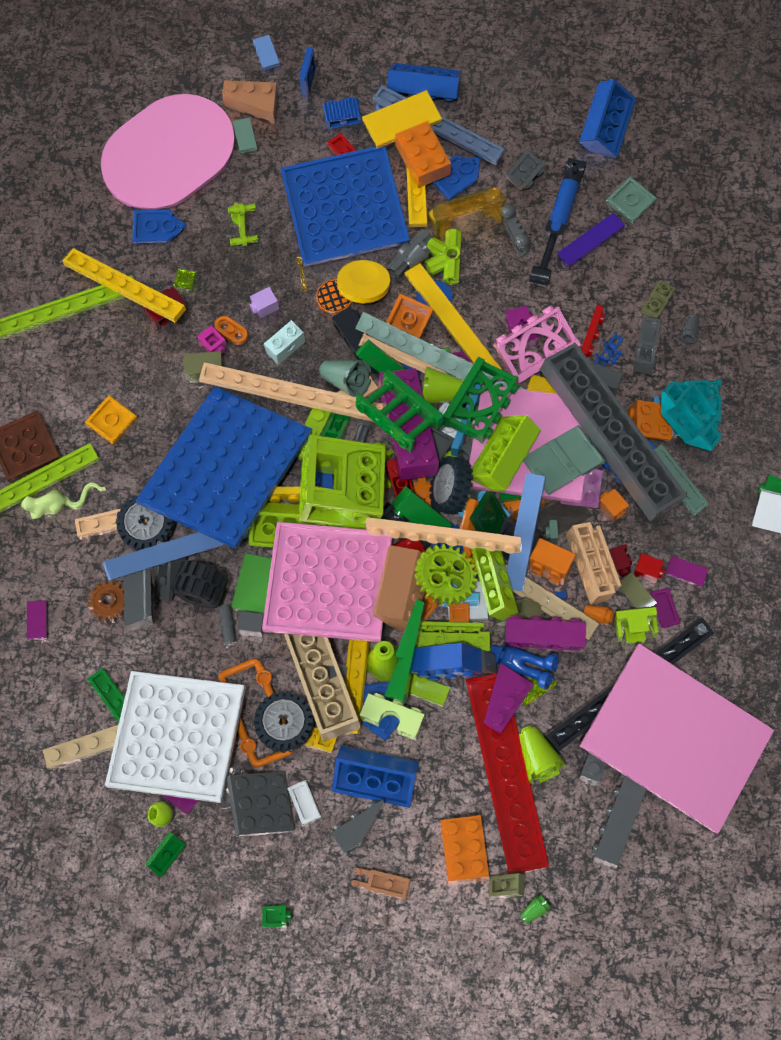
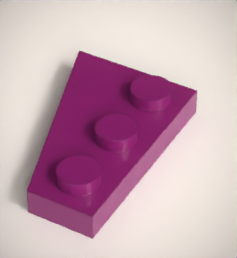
(506, 698)

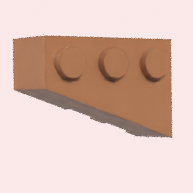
(252, 97)

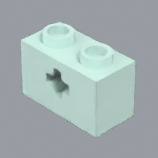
(284, 342)

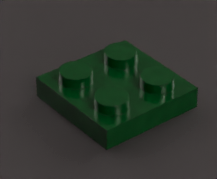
(488, 514)

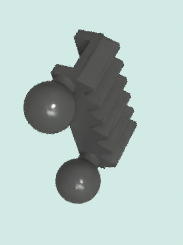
(514, 229)

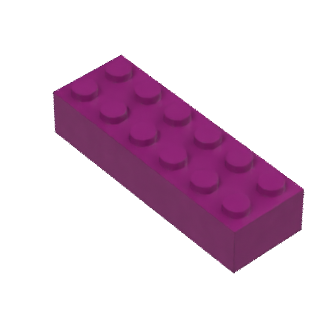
(423, 459)

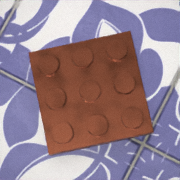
(25, 446)

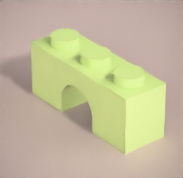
(377, 708)

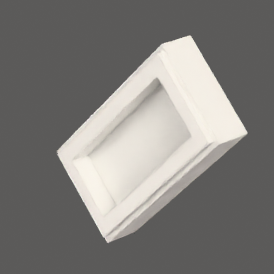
(304, 802)

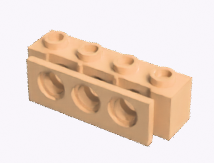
(579, 538)

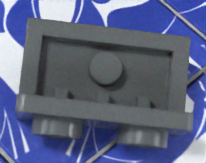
(524, 170)

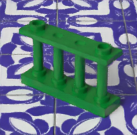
(406, 395)

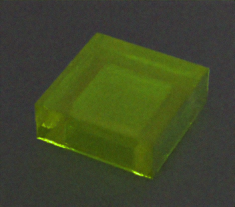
(185, 279)

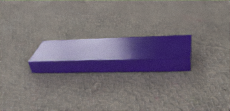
(590, 240)

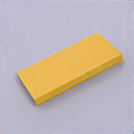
(401, 116)

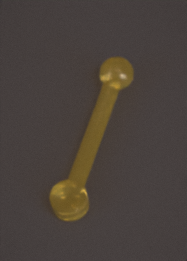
(304, 287)

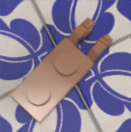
(383, 883)

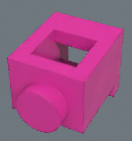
(209, 337)

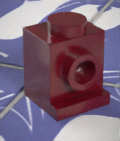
(621, 560)

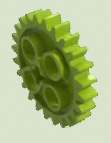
(446, 575)

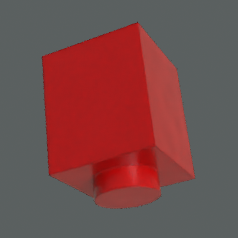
(649, 568)

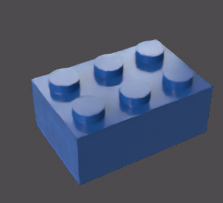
(447, 661)

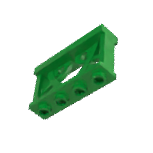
(474, 377)

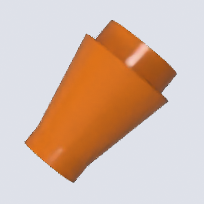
(599, 613)

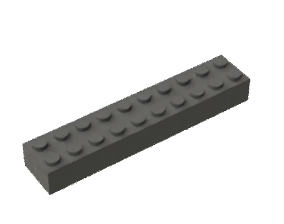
(613, 432)

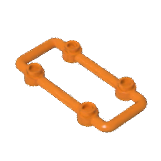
(248, 745)

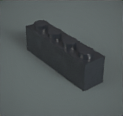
(345, 324)

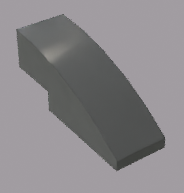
(647, 345)

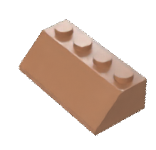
(398, 588)

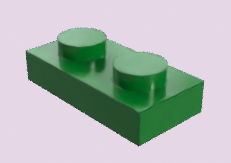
(165, 854)

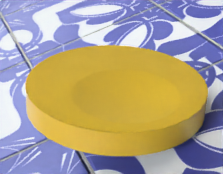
(363, 281)

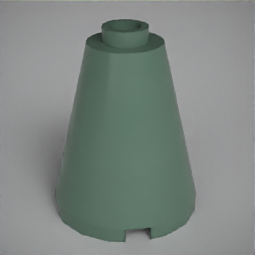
(347, 375)

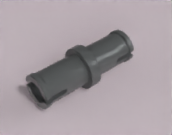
(227, 624)

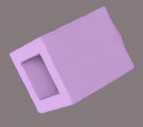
(264, 302)

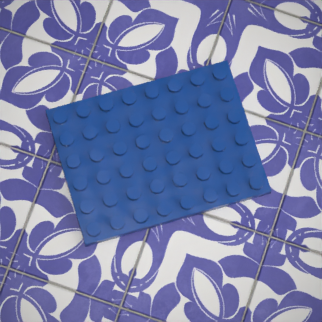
(224, 467)

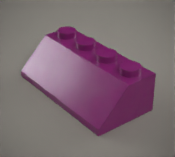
(545, 634)

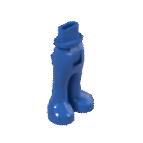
(516, 658)

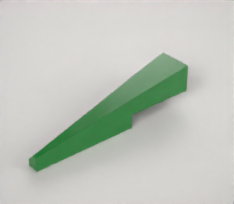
(401, 677)

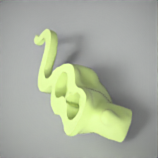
(55, 502)

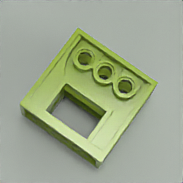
(348, 462)

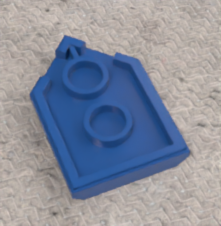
(463, 175)
(155, 226)
(389, 722)

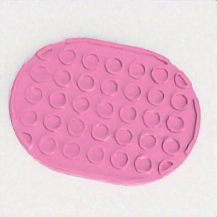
(167, 152)

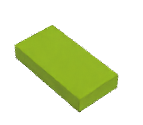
(428, 690)

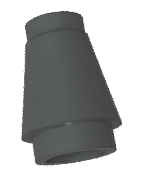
(417, 254)
(690, 329)

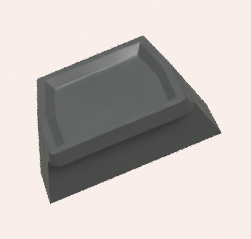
(138, 600)

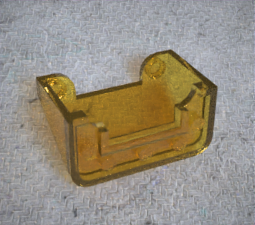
(486, 201)

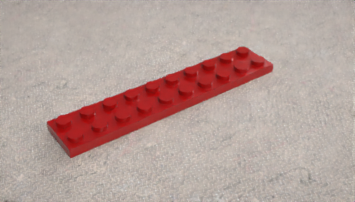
(508, 785)

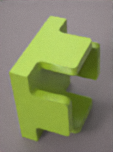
(635, 624)

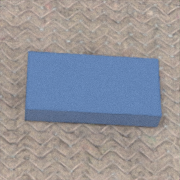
(266, 52)

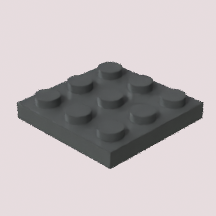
(260, 804)

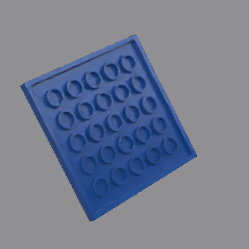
(344, 205)

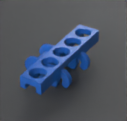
(613, 347)

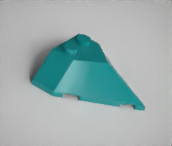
(693, 411)

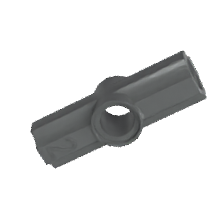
(398, 265)

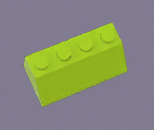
(504, 452)
(264, 527)

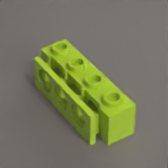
(430, 638)

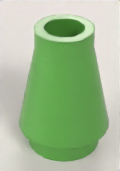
(535, 909)

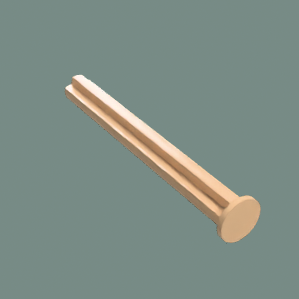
(399, 355)

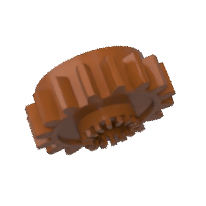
(101, 595)

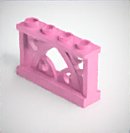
(525, 368)

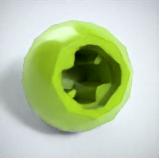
(160, 814)

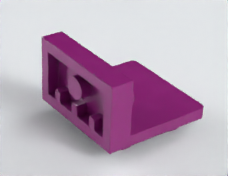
(591, 489)

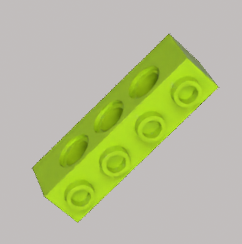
(495, 583)

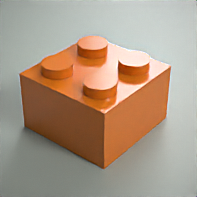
(410, 316)
(551, 562)

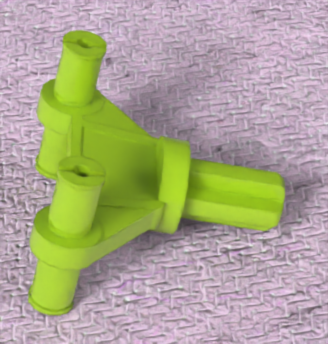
(239, 216)

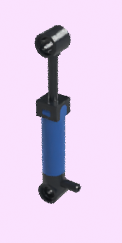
(559, 217)

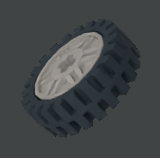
(451, 485)
(133, 531)
(283, 736)

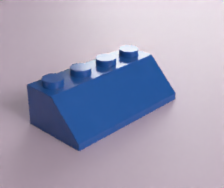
(416, 79)
(607, 119)
(375, 776)

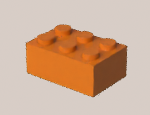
(422, 154)
(464, 850)

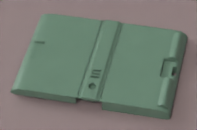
(564, 459)

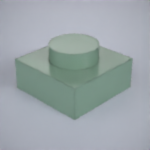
(552, 532)

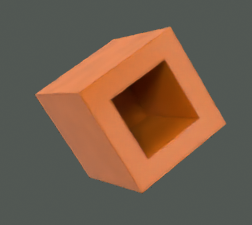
(613, 505)

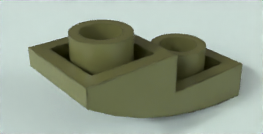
(658, 300)
(636, 592)

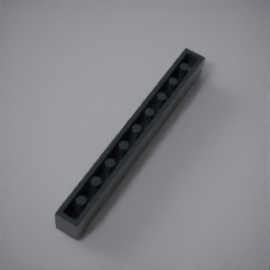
(583, 718)

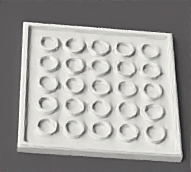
(176, 736)

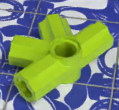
(442, 252)

